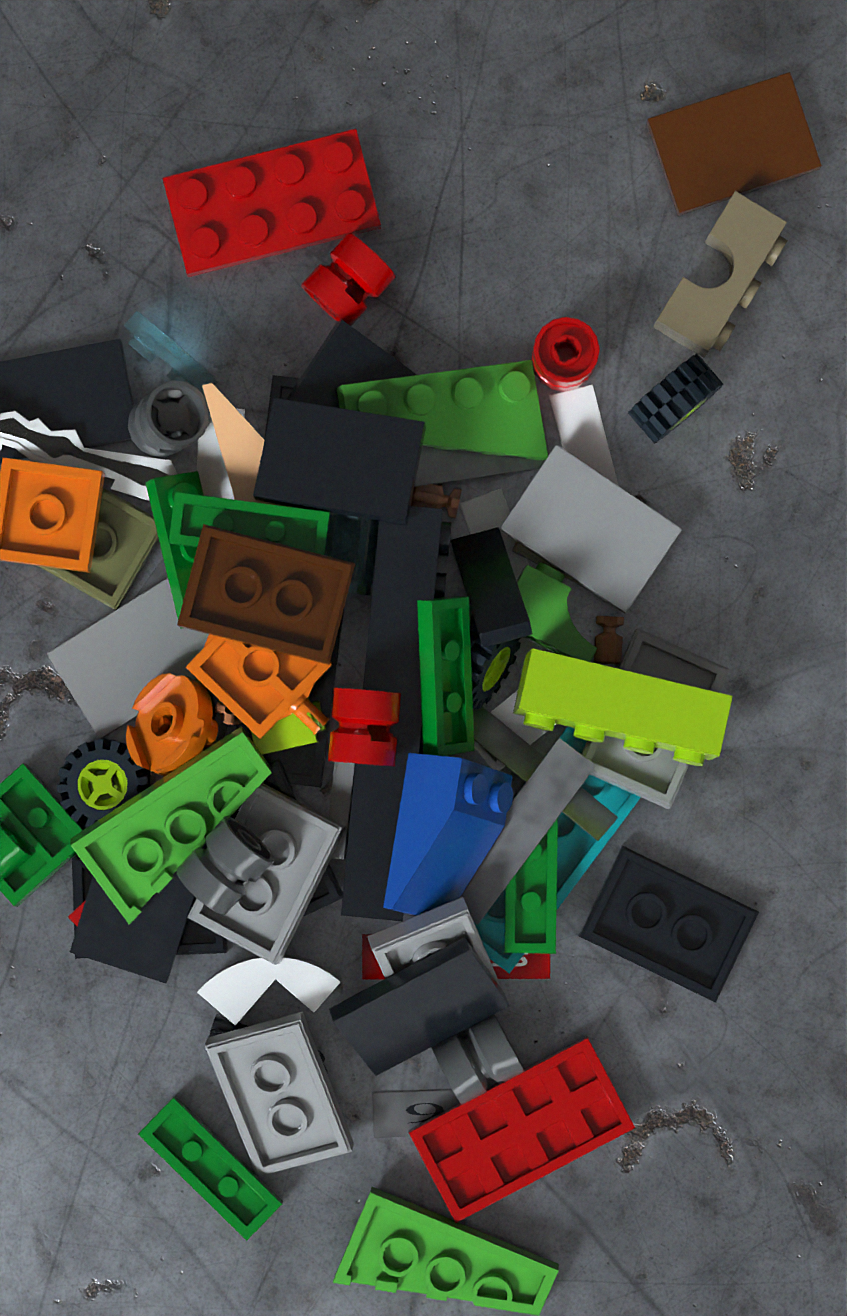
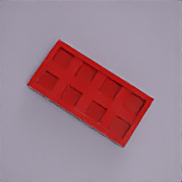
(271, 203)
(521, 1129)

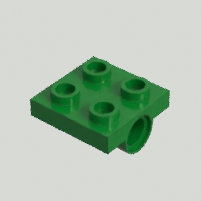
(32, 835)

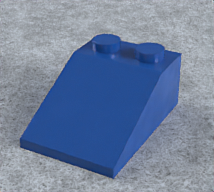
(443, 829)

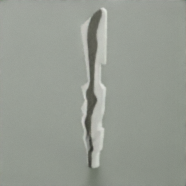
(66, 449)

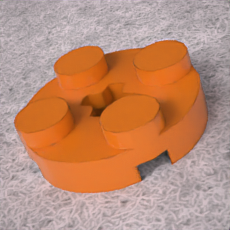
(192, 727)

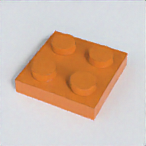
(49, 514)

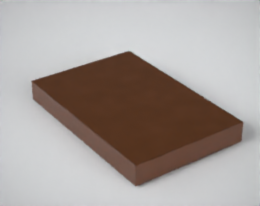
(733, 143)
(266, 594)

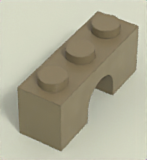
(746, 238)

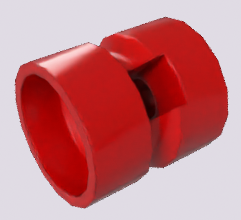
(348, 280)
(565, 354)
(364, 727)

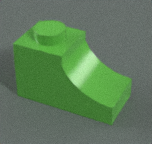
(548, 613)

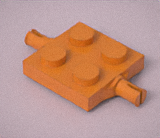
(259, 683)

